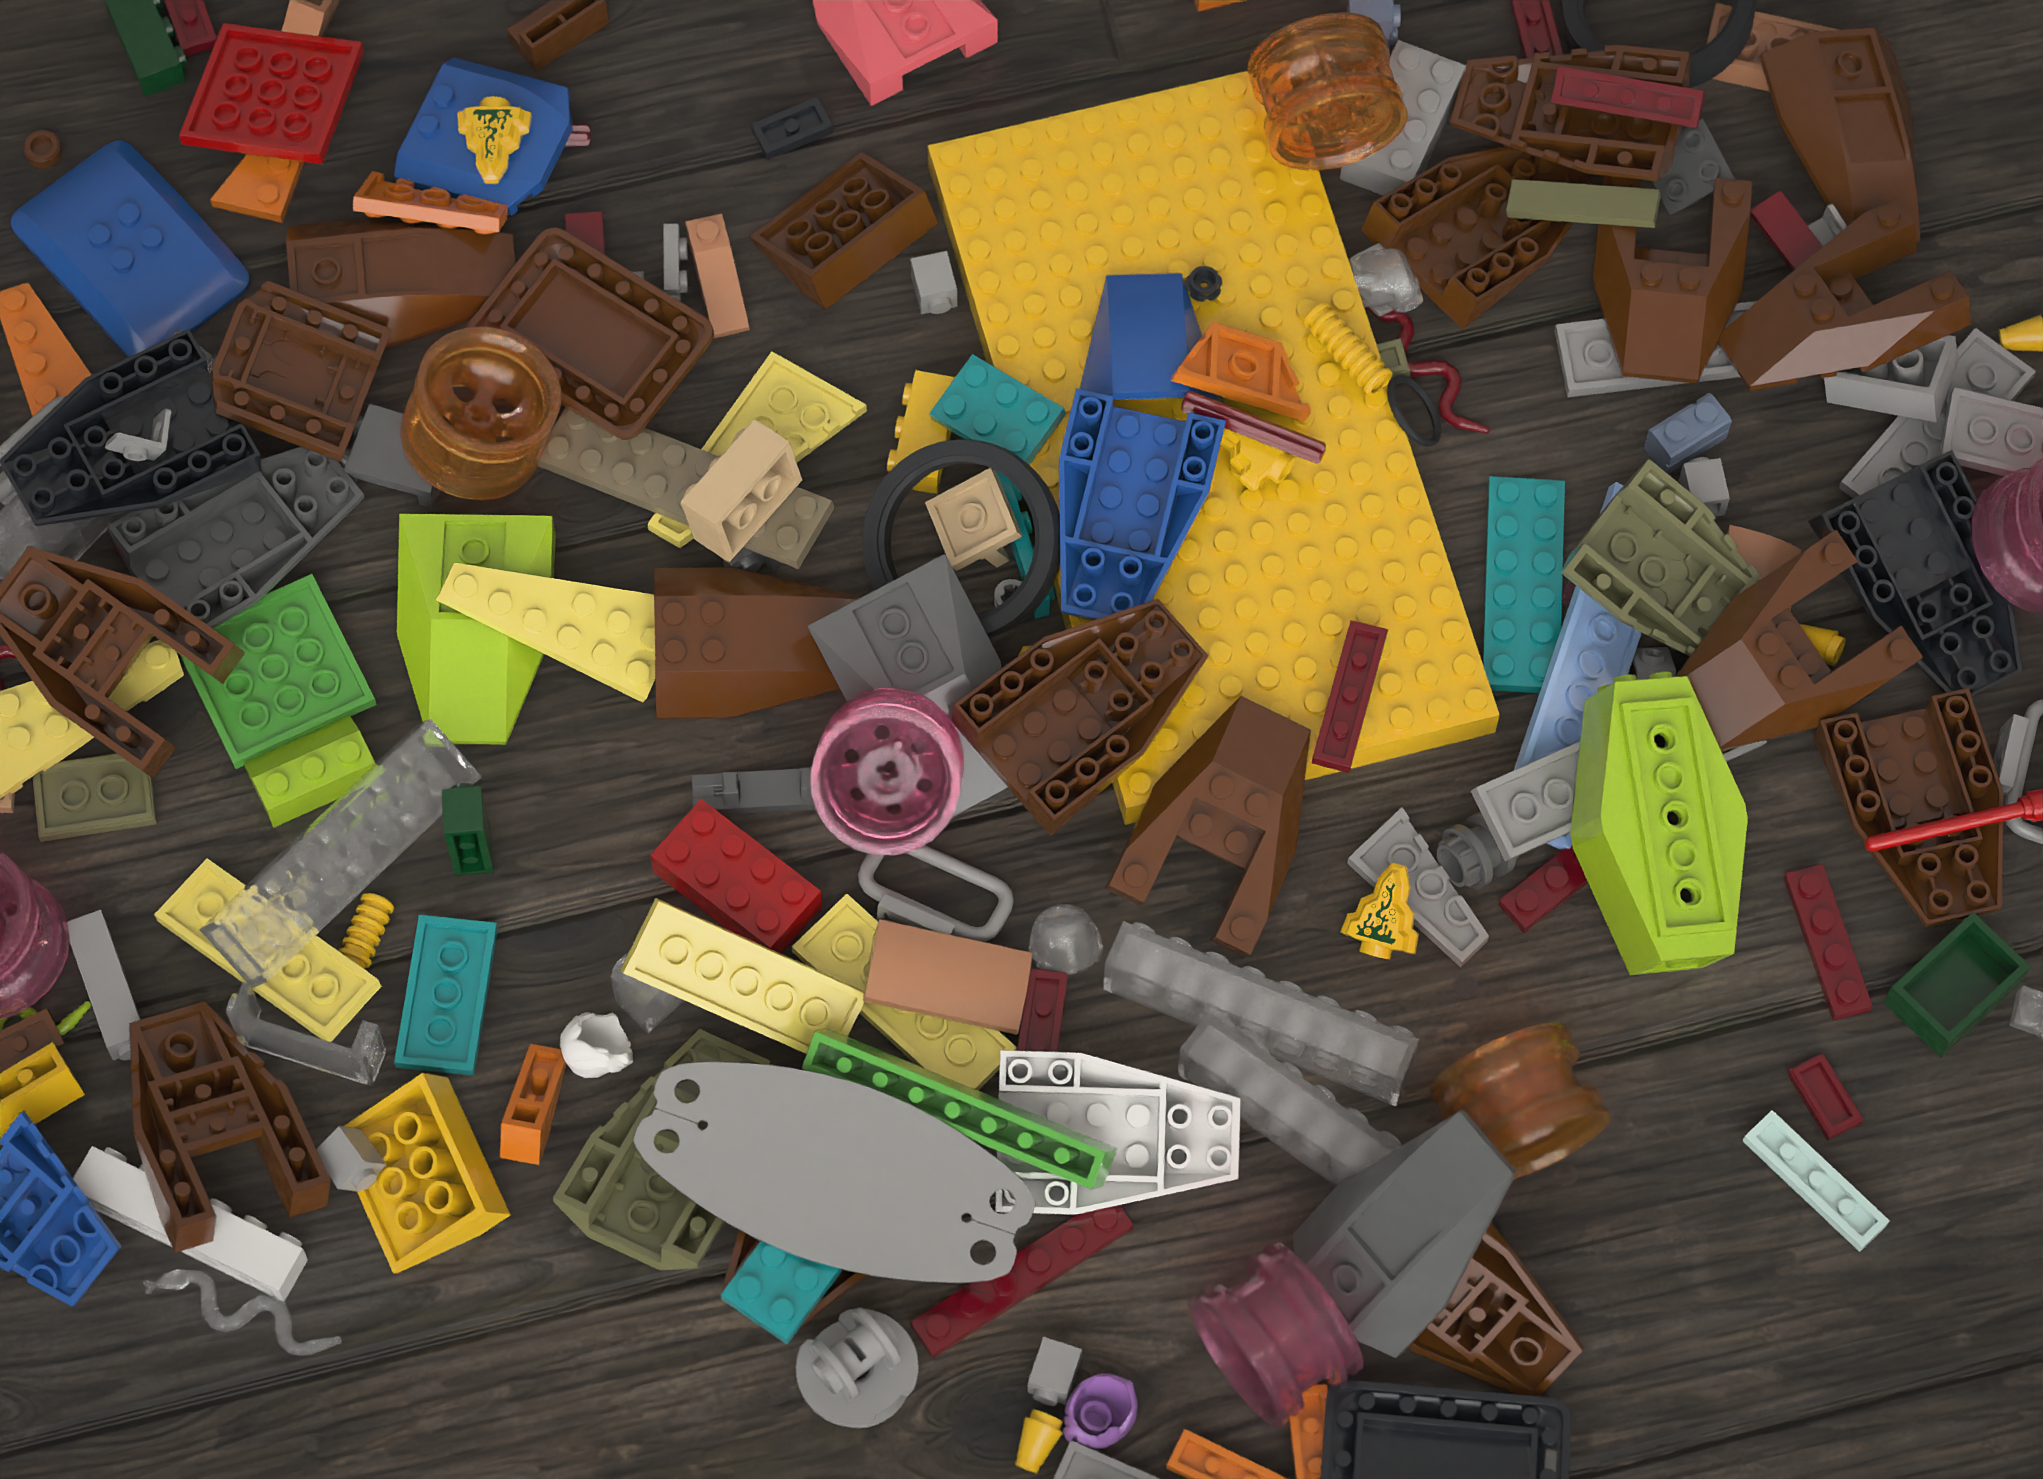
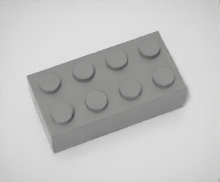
(1429, 92)

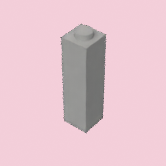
(104, 981)

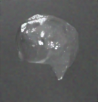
(1387, 279)

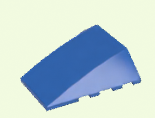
(1141, 338)
(46, 1219)

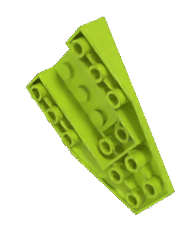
(459, 668)

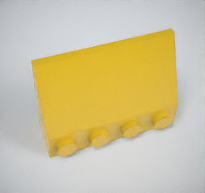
(434, 1174)

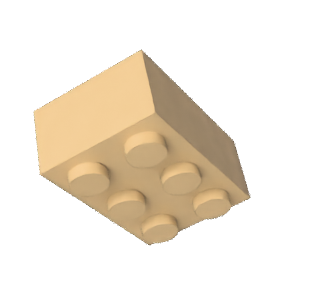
(741, 490)

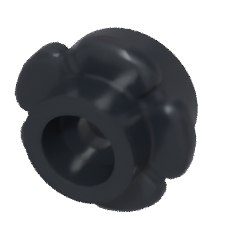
(1206, 275)

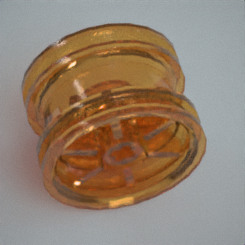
(1525, 1096)

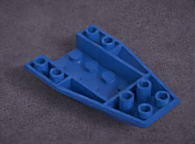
(1127, 500)

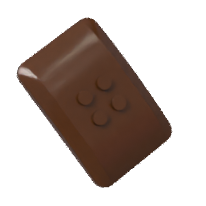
(602, 329)

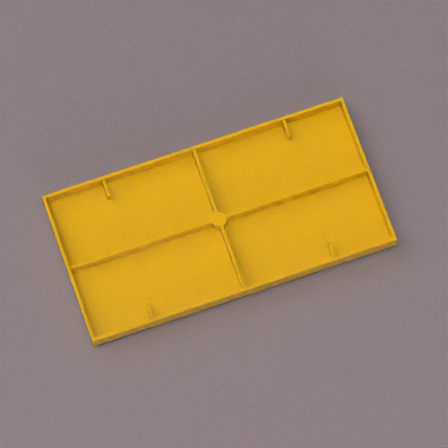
(1266, 571)

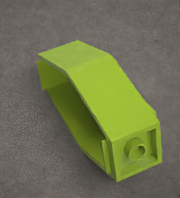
(1623, 831)

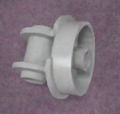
(844, 1352)

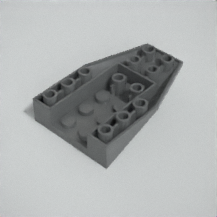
(920, 640)

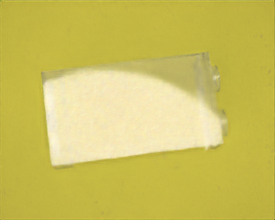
(355, 1063)

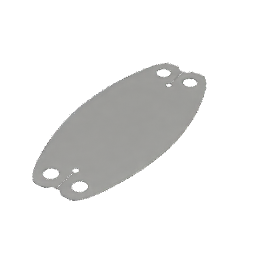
(834, 1172)

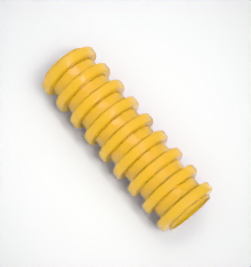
(1347, 348)
(366, 929)

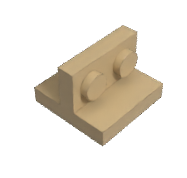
(974, 521)

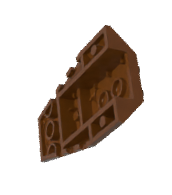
(1512, 105)
(736, 641)

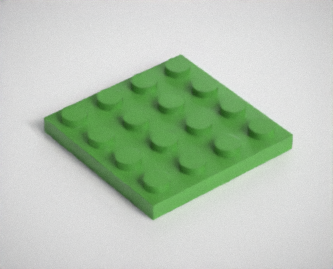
(290, 678)

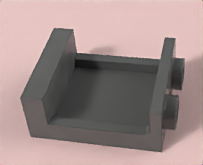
(380, 457)

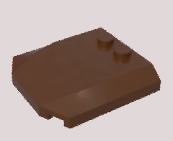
(296, 368)

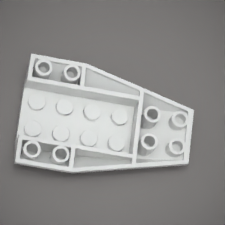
(1163, 1129)

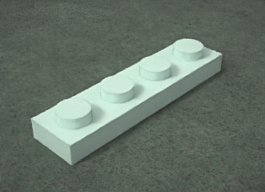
(1816, 1181)

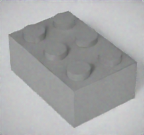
(1905, 386)

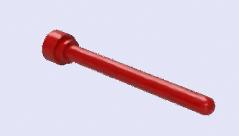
(2026, 807)

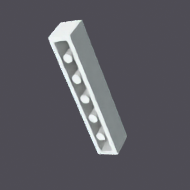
(238, 1246)

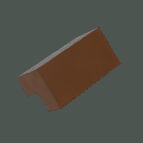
(556, 29)

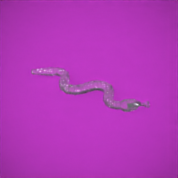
(179, 1279)

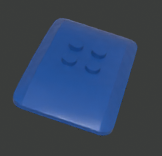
(130, 249)

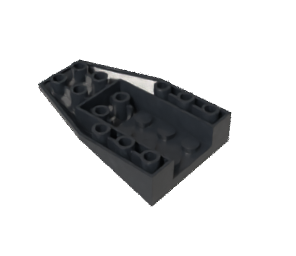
(69, 474)
(1924, 574)

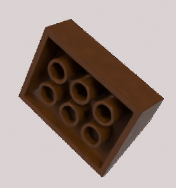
(845, 229)

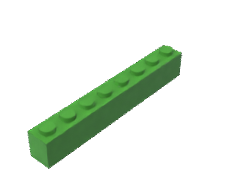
(965, 1109)

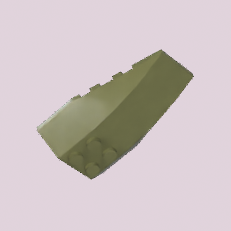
(1659, 561)
(622, 1198)

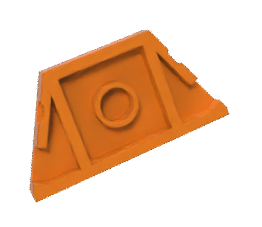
(1243, 370)

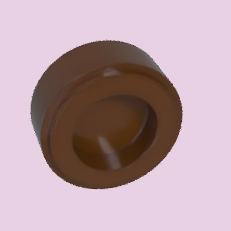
(42, 149)

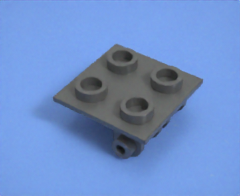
(1693, 169)

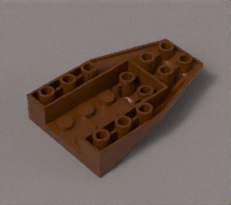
(1458, 228)
(1080, 707)
(1915, 773)

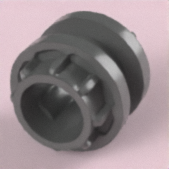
(1472, 854)

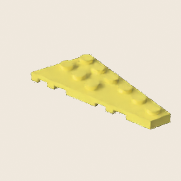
(788, 403)
(579, 624)
(40, 736)

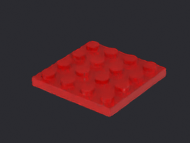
(272, 93)

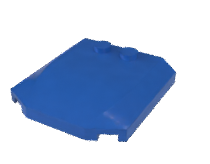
(439, 156)

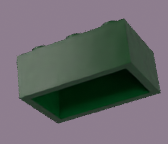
(1957, 984)

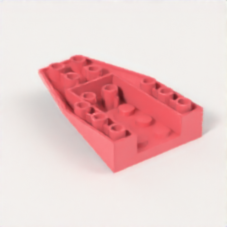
(893, 37)

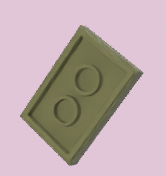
(92, 797)

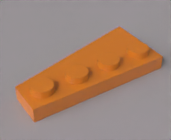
(401, 200)
(39, 348)

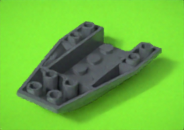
(240, 538)
(1405, 1231)

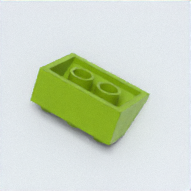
(310, 770)

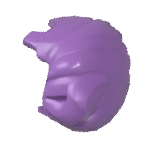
(1100, 1411)

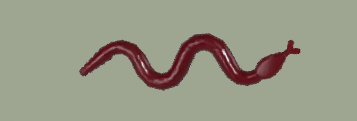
(1434, 367)

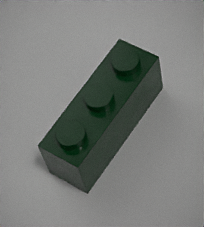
(148, 43)
(467, 830)

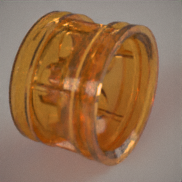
(1327, 91)
(465, 455)

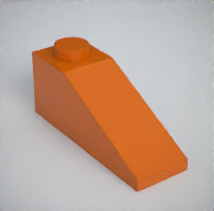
(532, 1105)

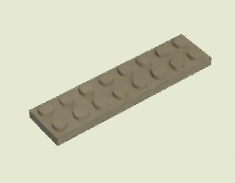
(658, 471)

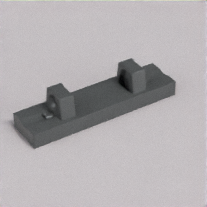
(758, 791)

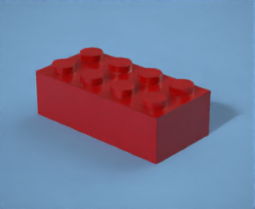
(736, 879)

